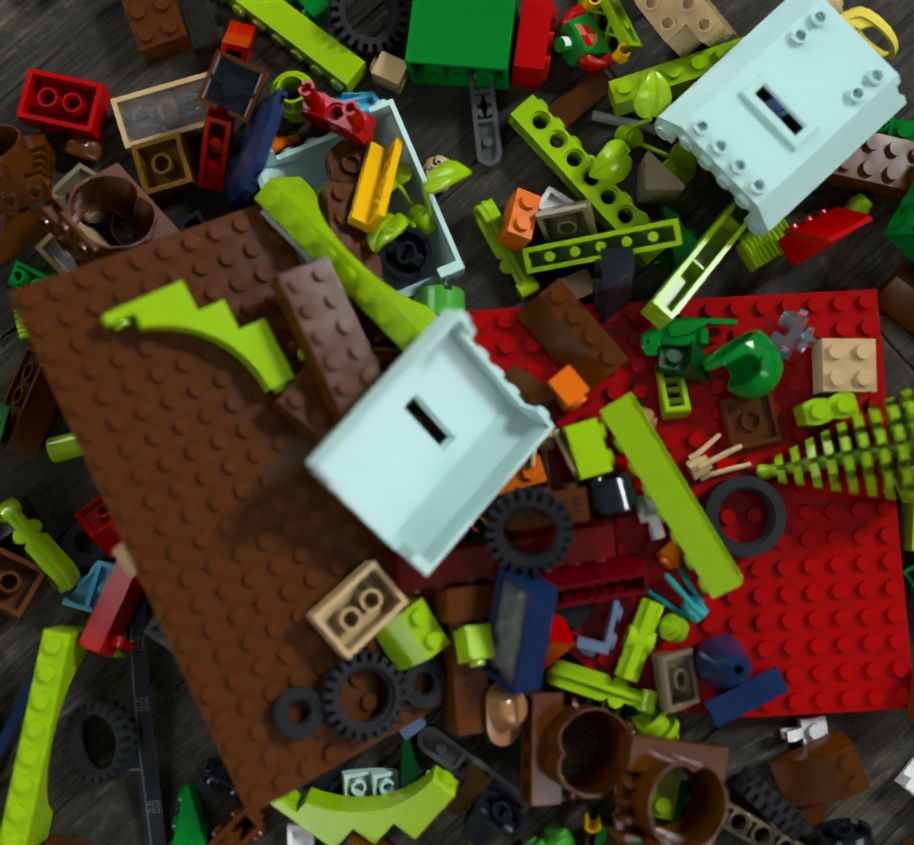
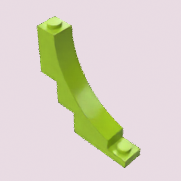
(176, 312)
(334, 816)

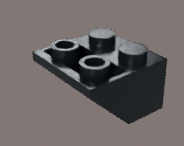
(613, 282)

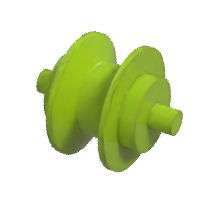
(673, 628)

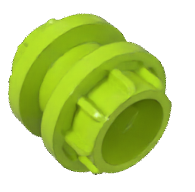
(290, 82)
(657, 724)

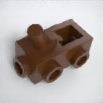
(237, 831)

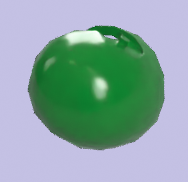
(752, 364)

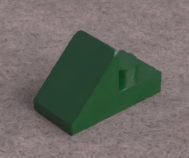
(682, 363)

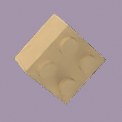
(844, 366)

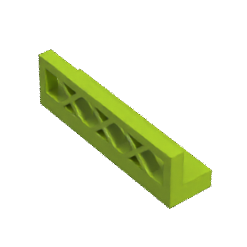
(618, 22)

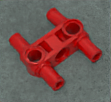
(325, 111)

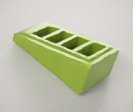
(673, 412)

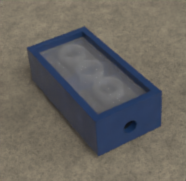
(520, 630)

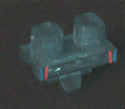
(796, 323)

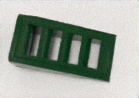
(408, 765)

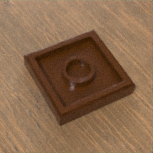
(750, 421)

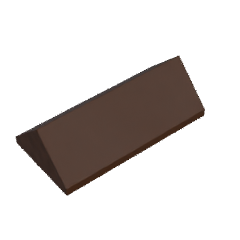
(897, 297)

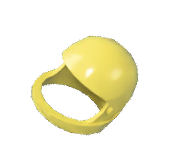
(863, 18)

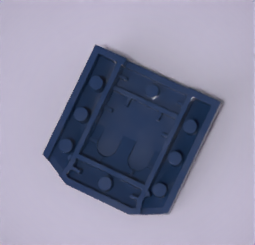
(253, 149)

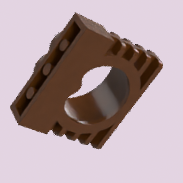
(24, 168)
(104, 191)
(542, 750)
(643, 764)

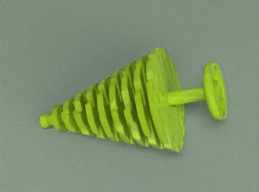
(899, 448)

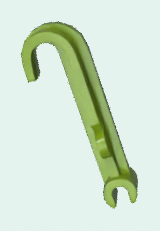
(512, 262)
(40, 546)
(600, 686)

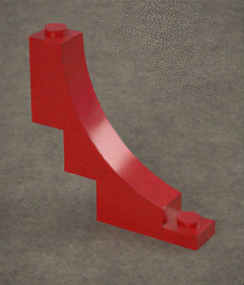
(218, 124)

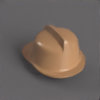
(504, 714)

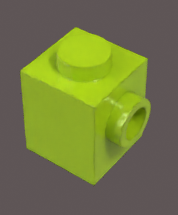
(474, 644)

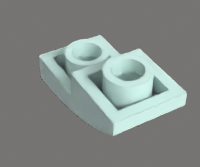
(369, 781)

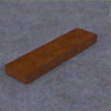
(580, 99)

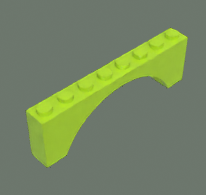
(297, 211)
(27, 807)

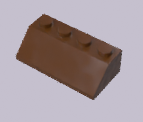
(571, 334)
(30, 407)

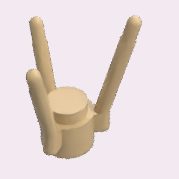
(548, 444)
(699, 466)

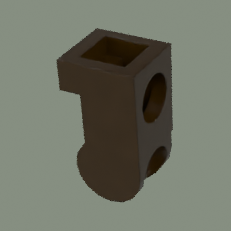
(469, 788)

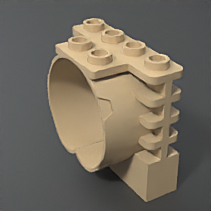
(687, 23)

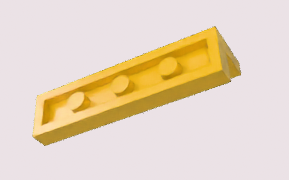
(374, 185)

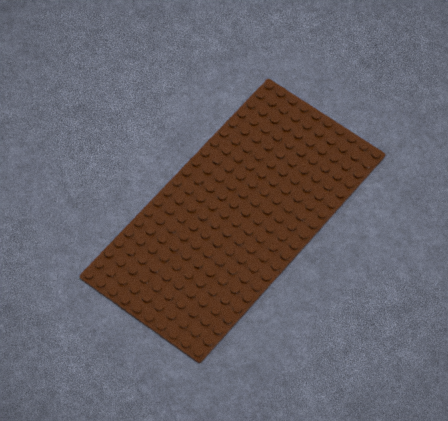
(215, 491)

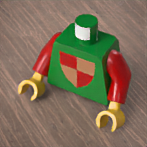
(582, 42)

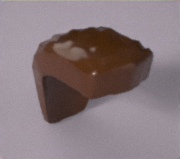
(83, 148)

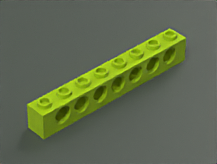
(573, 177)

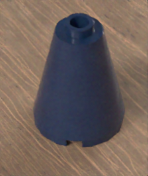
(722, 662)

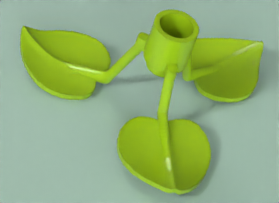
(649, 101)
(419, 216)

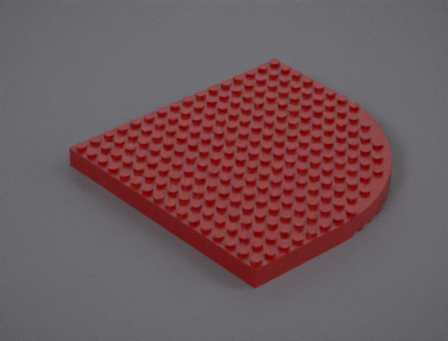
(831, 589)

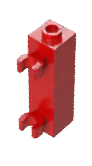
(112, 614)

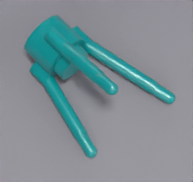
(691, 607)

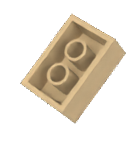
(357, 609)

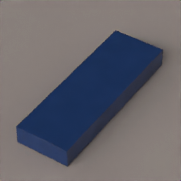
(745, 696)

